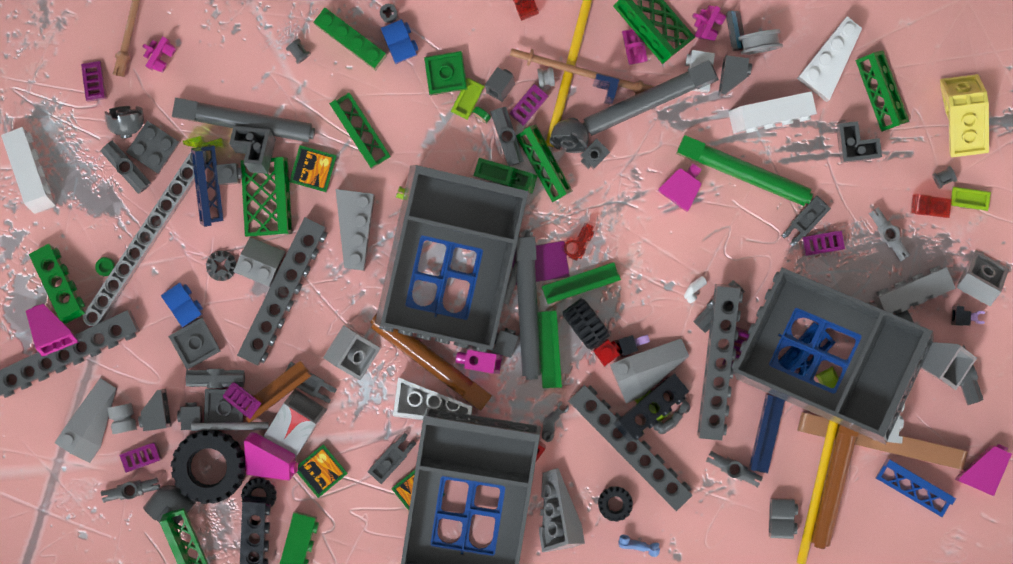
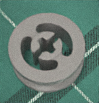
(760, 42)

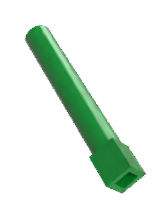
(742, 170)

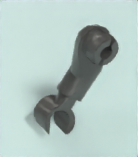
(675, 419)
(549, 423)

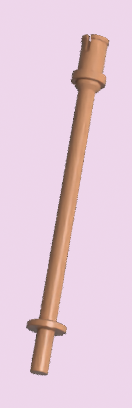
(123, 56)
(637, 87)

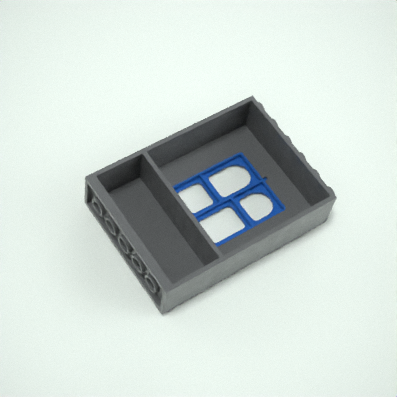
(459, 215)
(872, 378)
(475, 453)

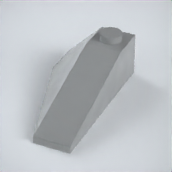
(646, 369)
(87, 426)
(560, 523)

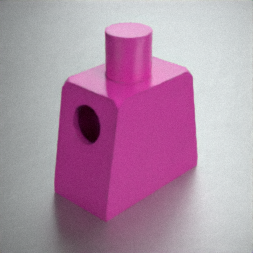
(682, 187)
(486, 361)

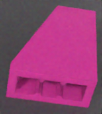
(48, 331)
(268, 459)
(986, 469)

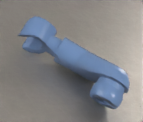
(625, 543)

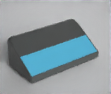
(735, 29)

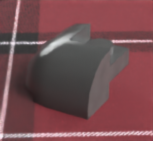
(167, 500)

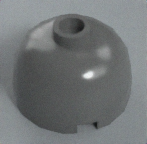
(124, 121)
(570, 135)

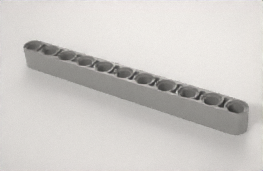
(137, 242)

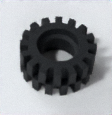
(263, 484)
(615, 515)

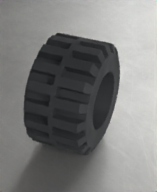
(586, 323)

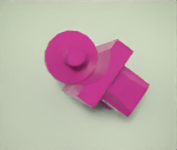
(705, 21)
(163, 46)
(634, 47)

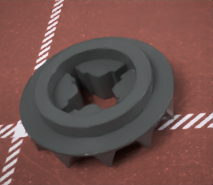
(220, 256)

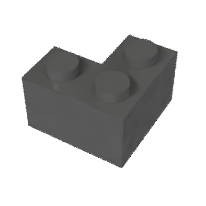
(256, 145)
(852, 147)

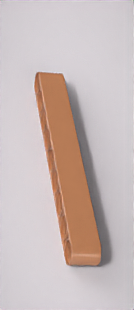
(910, 447)

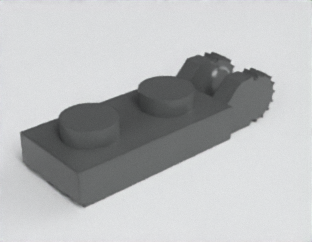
(807, 219)
(313, 385)
(390, 460)

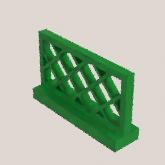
(646, 28)
(282, 200)

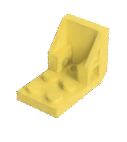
(967, 113)

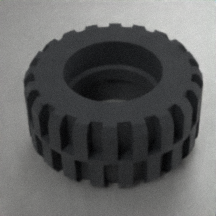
(182, 466)

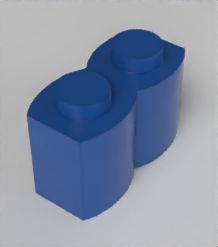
(399, 41)
(181, 304)

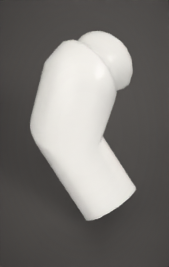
(693, 287)

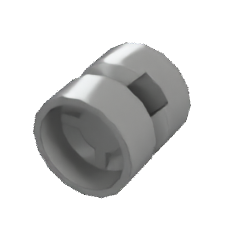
(122, 418)

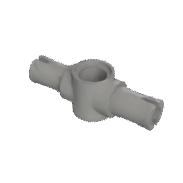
(895, 242)

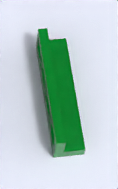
(886, 84)
(354, 135)
(547, 162)
(580, 283)
(549, 349)
(174, 539)

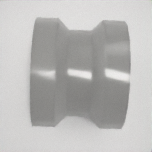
(546, 77)

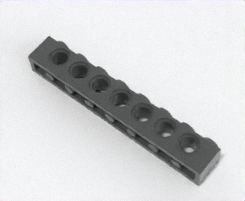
(721, 294)
(264, 314)
(124, 320)
(676, 499)

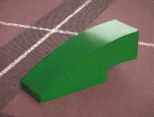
(505, 175)

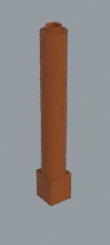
(436, 366)
(834, 487)

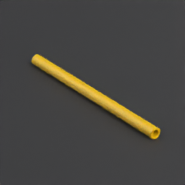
(572, 58)
(817, 492)

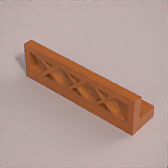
(280, 388)

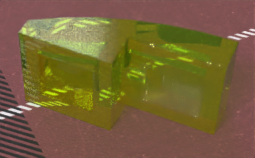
(199, 142)

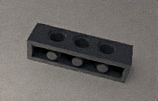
(671, 386)
(254, 506)

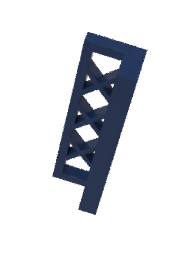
(609, 84)
(202, 185)
(766, 434)

